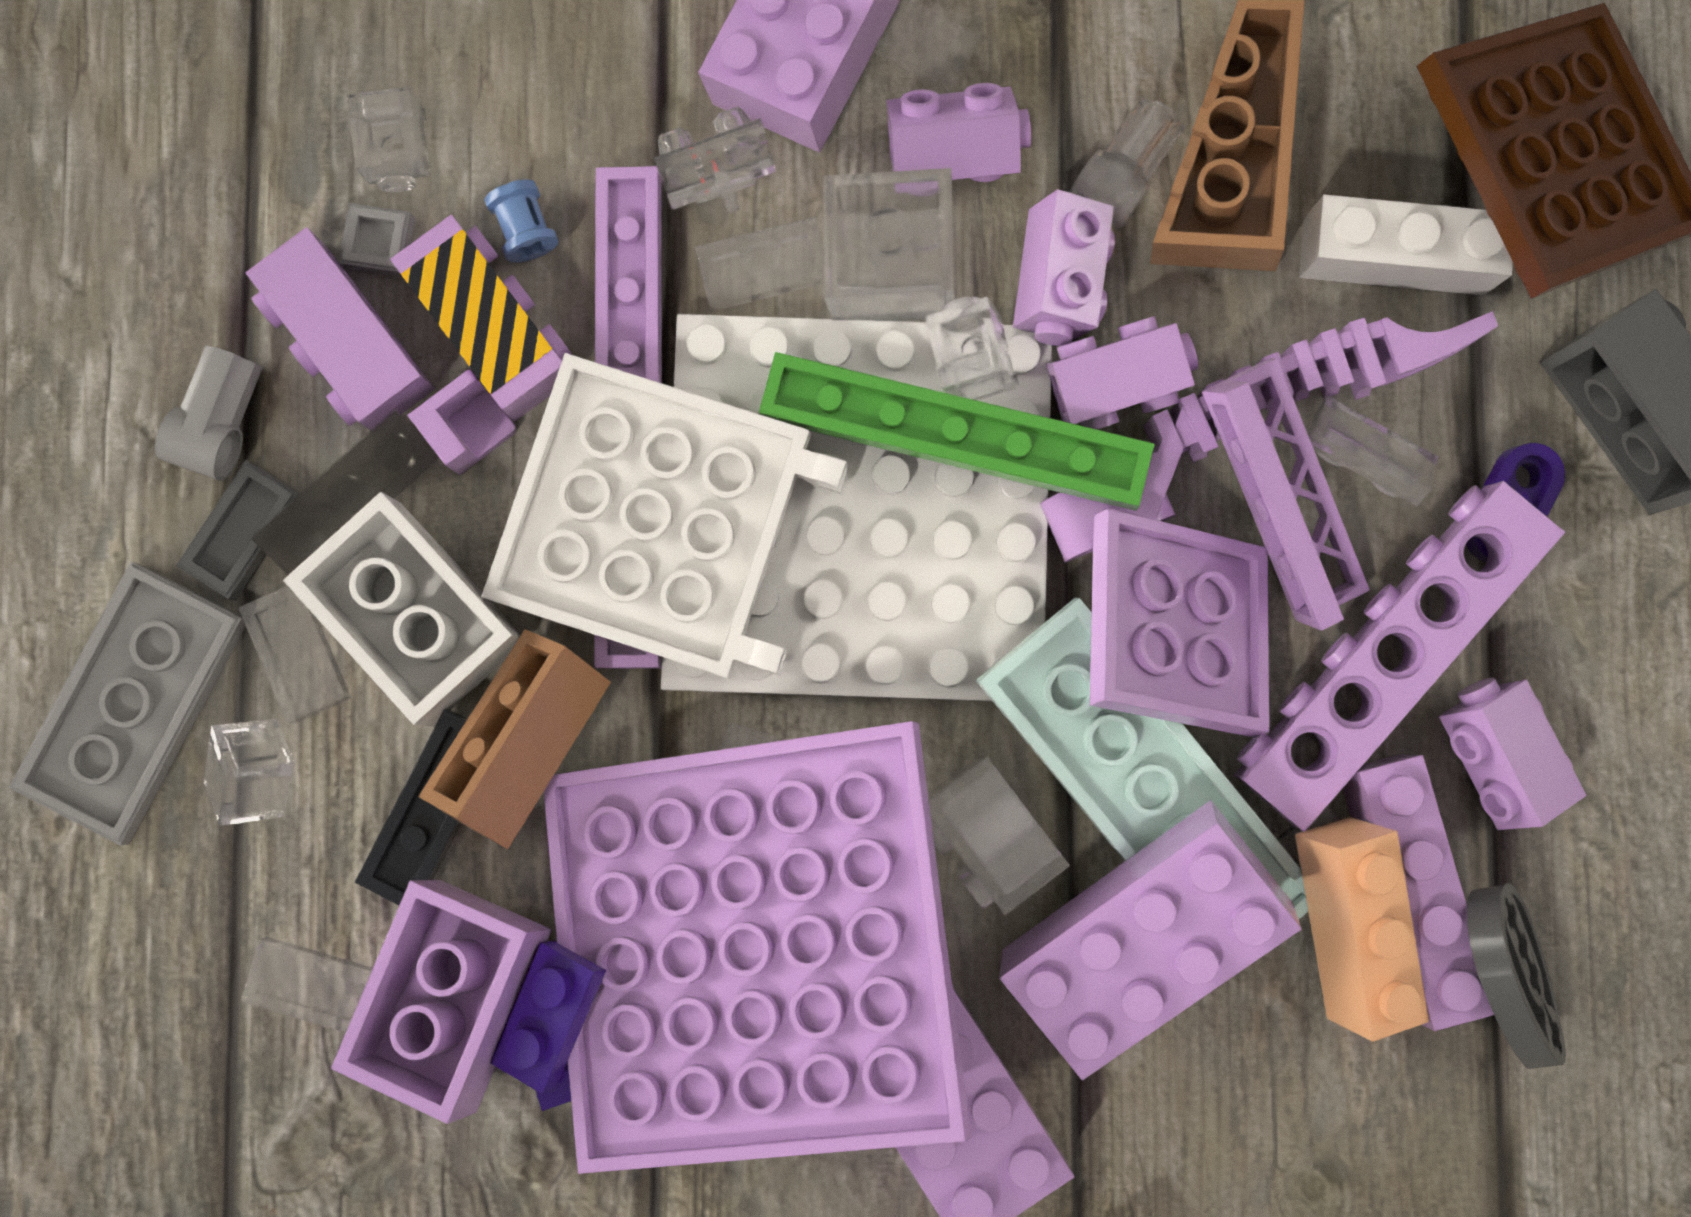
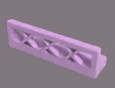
(1274, 496)

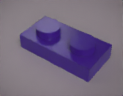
(547, 1017)

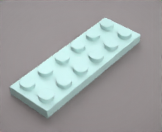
(1120, 767)

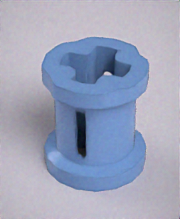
(521, 221)

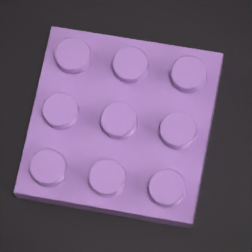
(1179, 625)

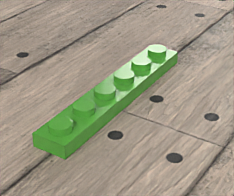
(957, 431)

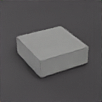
(374, 237)

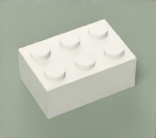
(404, 610)

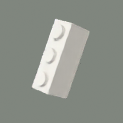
(1403, 245)

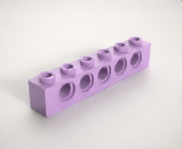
(1515, 542)

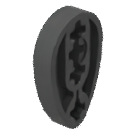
(1515, 975)

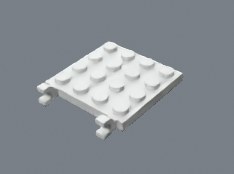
(652, 516)

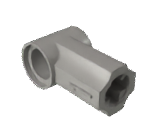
(205, 429)

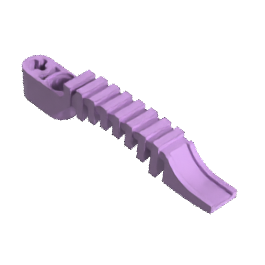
(1355, 356)

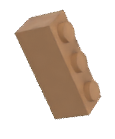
(515, 738)

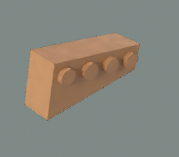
(1237, 165)

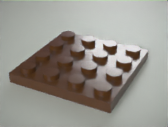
(1563, 146)

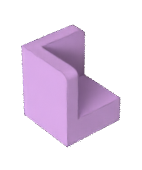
(462, 422)

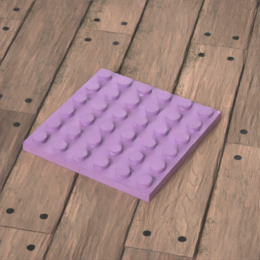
(759, 953)

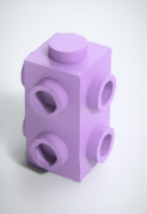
(967, 131)
(1064, 268)
(1139, 368)
(1511, 754)

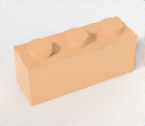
(1362, 927)

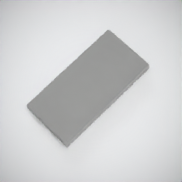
(128, 704)

